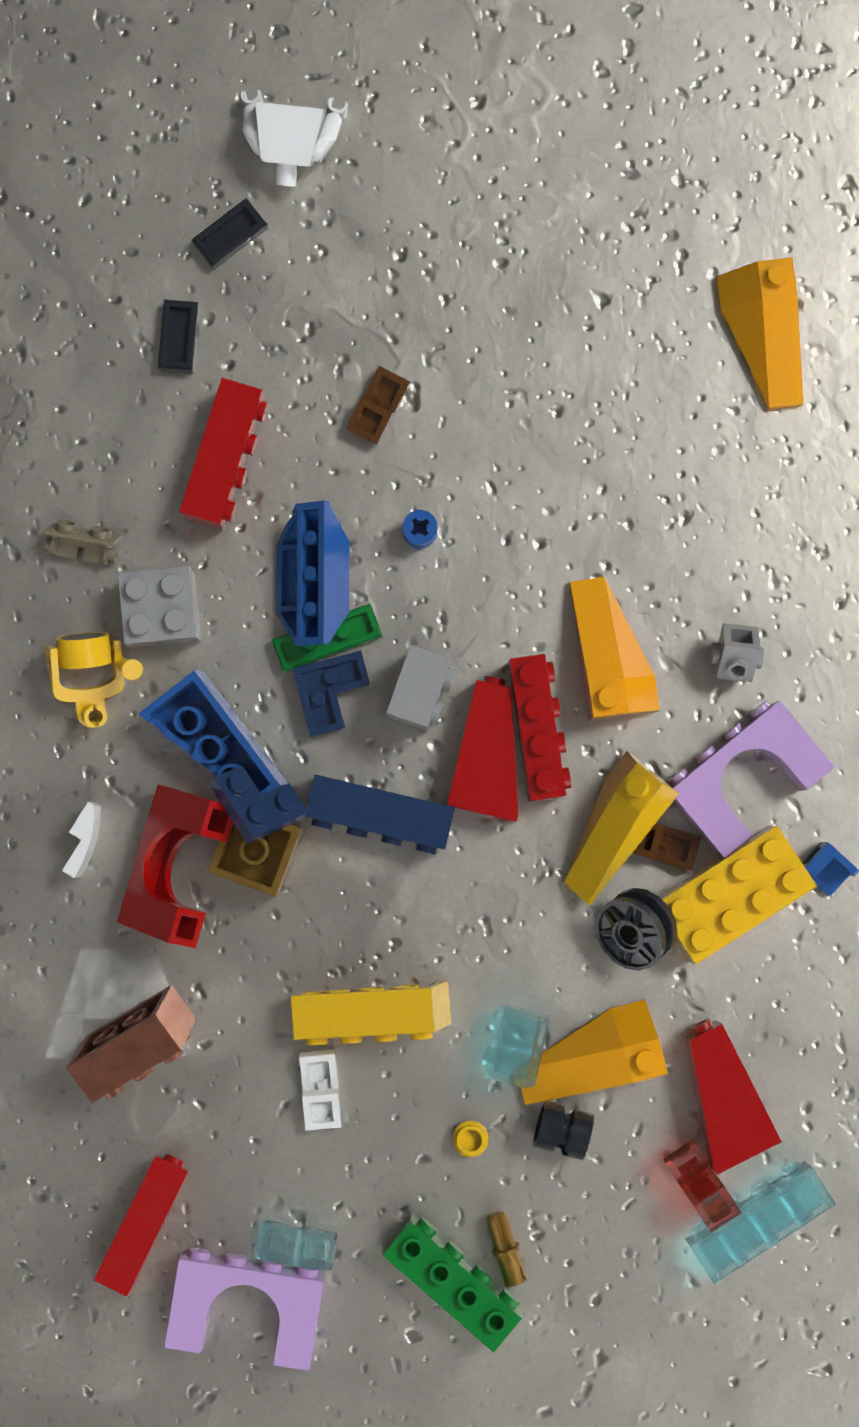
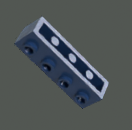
(379, 812)

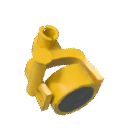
(89, 651)

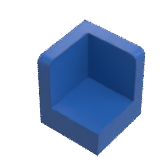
(828, 867)

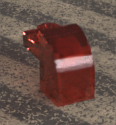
(702, 1186)

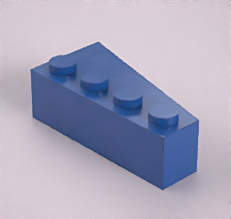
(210, 731)

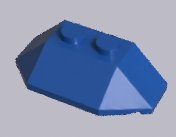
(312, 574)

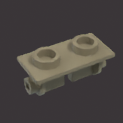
(68, 538)

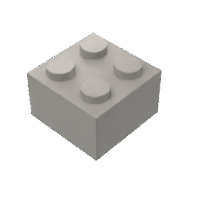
(159, 607)
(420, 687)

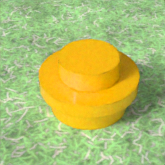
(470, 1138)

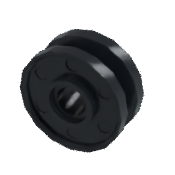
(636, 929)

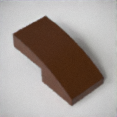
(378, 405)
(669, 847)

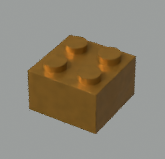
(257, 864)

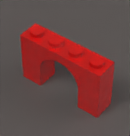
(149, 897)

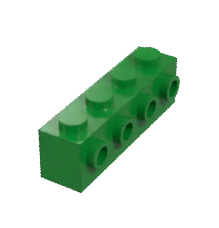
(452, 1282)

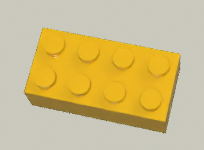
(736, 893)

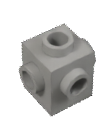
(737, 653)

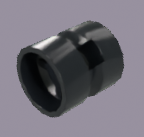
(563, 1130)

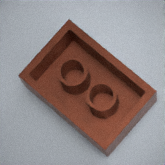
(132, 1045)

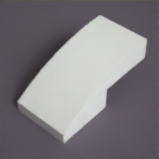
(87, 830)
(320, 1089)

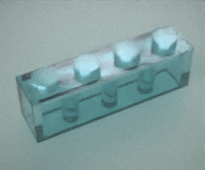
(765, 1220)

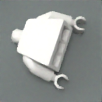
(290, 134)

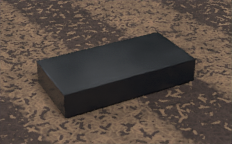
(230, 233)
(178, 336)

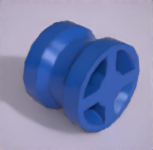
(423, 535)

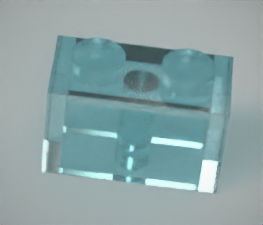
(515, 1045)

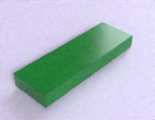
(356, 629)

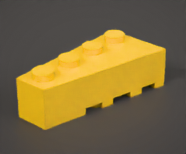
(371, 1013)

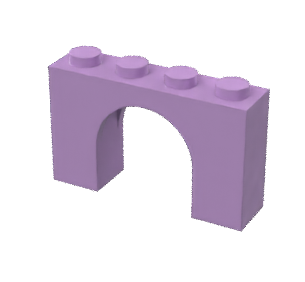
(770, 732)
(204, 1276)

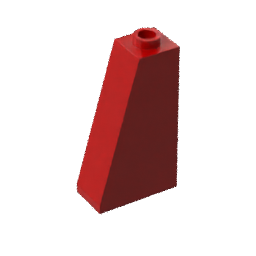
(486, 760)
(728, 1104)
(142, 1225)

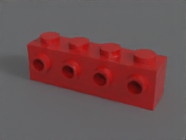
(223, 454)
(537, 727)

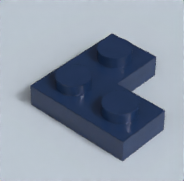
(320, 684)
(256, 813)

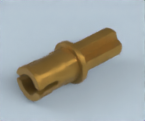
(506, 1249)

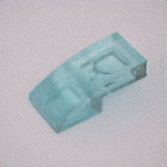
(296, 1245)

